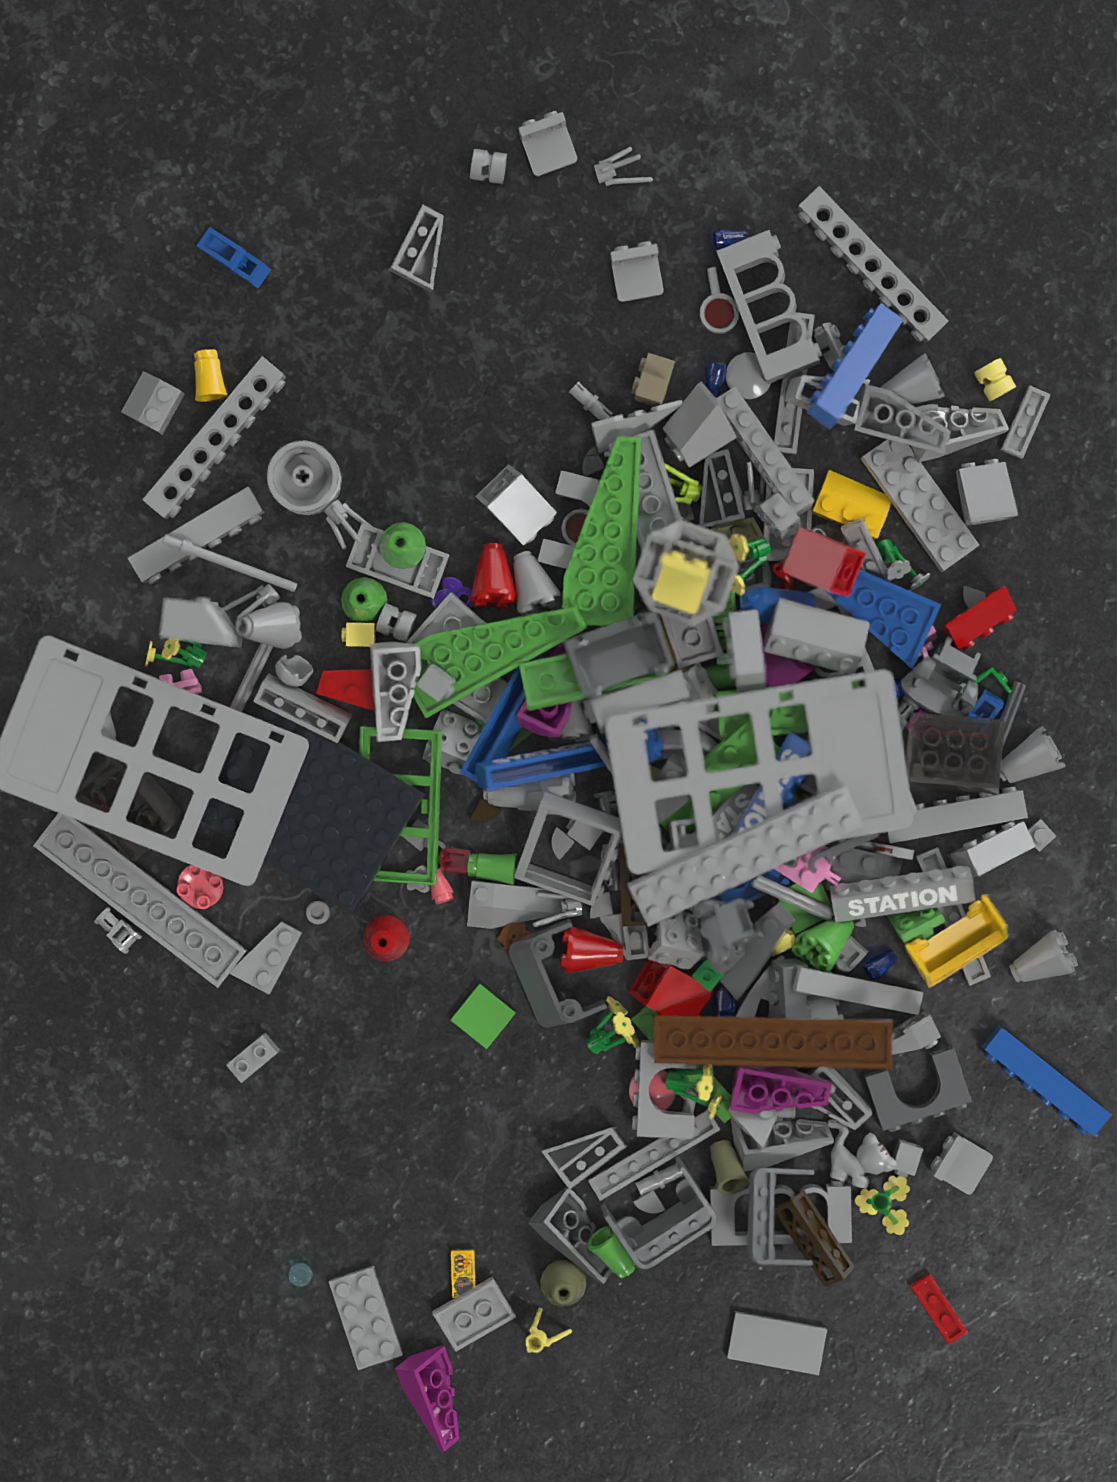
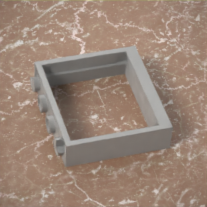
(559, 883)

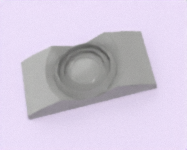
(421, 578)

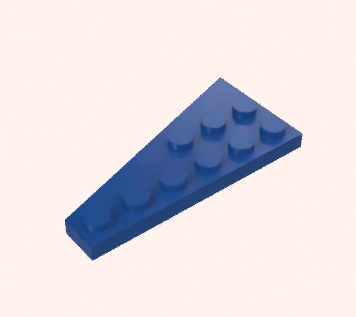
(894, 614)

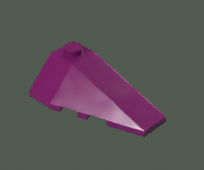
(428, 1387)

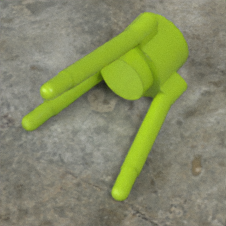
(689, 490)

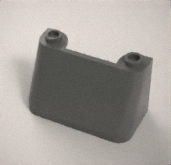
(618, 653)

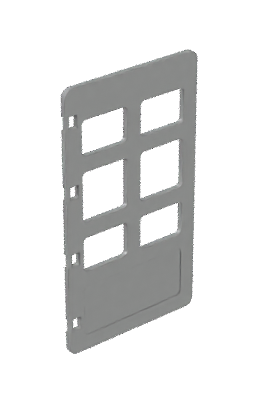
(60, 726)
(851, 740)

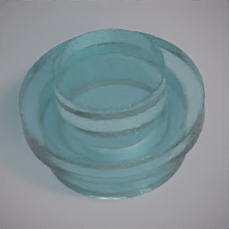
(300, 1274)

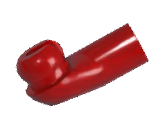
(788, 582)

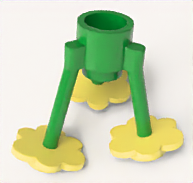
(873, 1201)

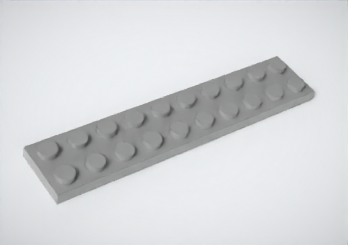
(655, 511)
(746, 854)
(140, 898)

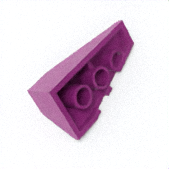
(781, 669)
(549, 719)
(776, 1088)

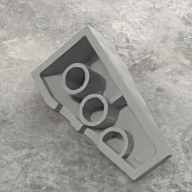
(638, 422)

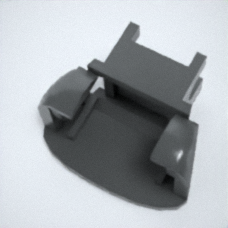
(939, 680)
(724, 931)

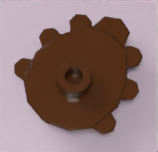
(511, 933)

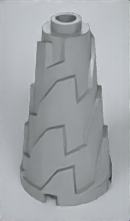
(529, 795)

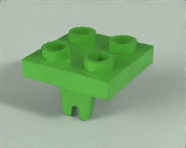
(916, 923)

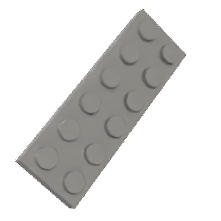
(920, 503)

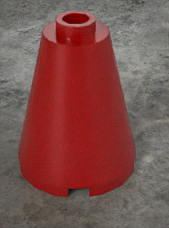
(393, 931)

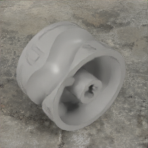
(298, 460)

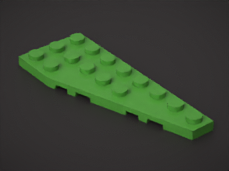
(605, 556)
(490, 650)

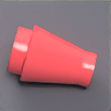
(442, 890)

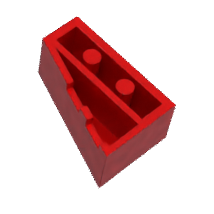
(348, 686)

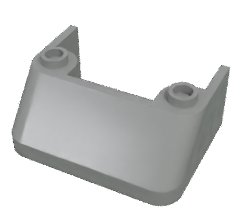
(199, 622)

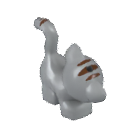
(870, 1158)

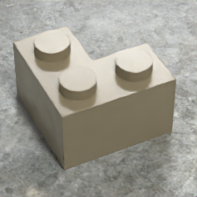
(654, 380)

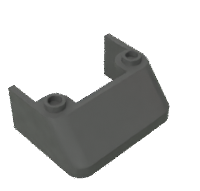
(526, 957)
(762, 1216)
(668, 1230)

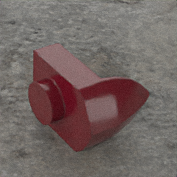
(454, 860)

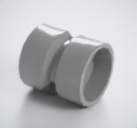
(496, 164)
(403, 626)

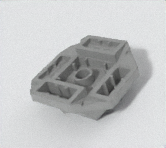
(696, 544)

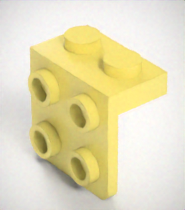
(681, 582)

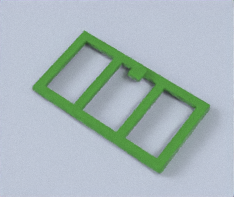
(429, 806)

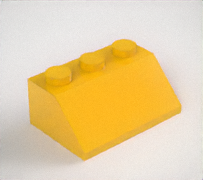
(847, 500)

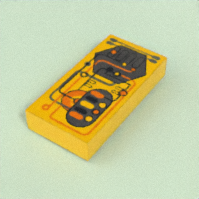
(462, 1271)

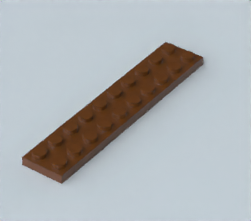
(773, 1041)

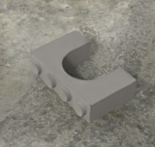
(576, 488)
(650, 1119)

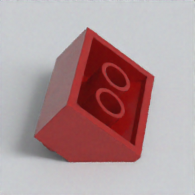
(980, 619)

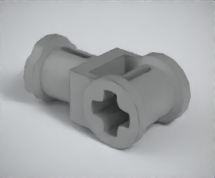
(118, 930)

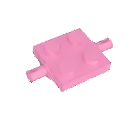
(802, 874)

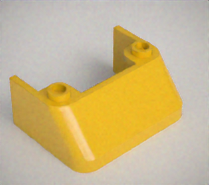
(959, 943)

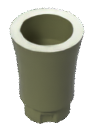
(727, 1168)

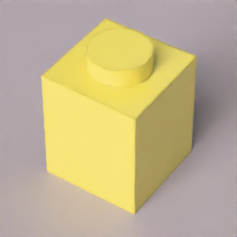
(359, 634)

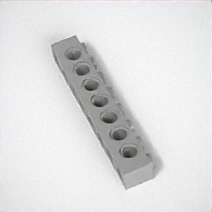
(820, 201)
(157, 497)

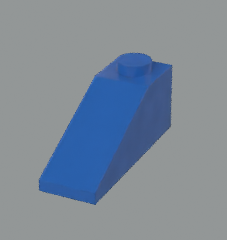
(766, 599)

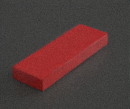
(938, 1308)

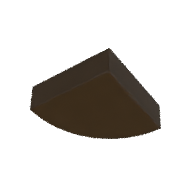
(485, 812)

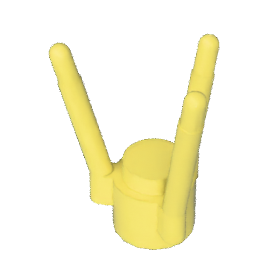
(538, 1339)

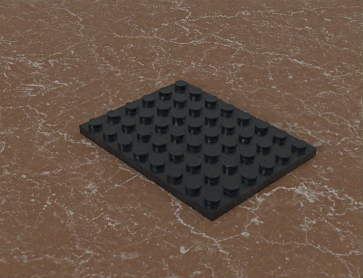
(337, 817)

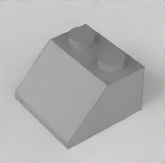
(153, 402)

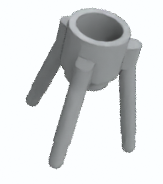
(606, 169)
(751, 498)
(337, 513)
(266, 597)
(569, 908)

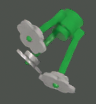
(898, 568)

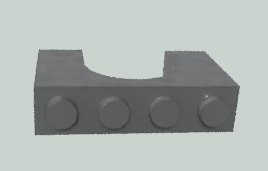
(950, 1093)

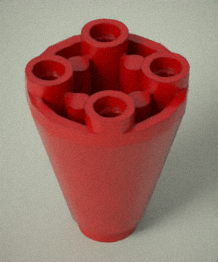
(493, 580)
(588, 951)

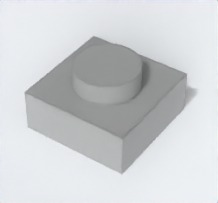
(1041, 834)

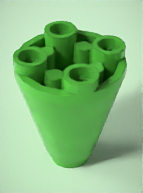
(407, 555)
(372, 606)
(822, 944)

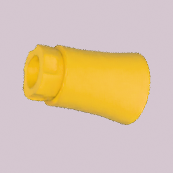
(208, 377)

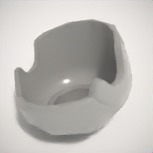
(293, 671)

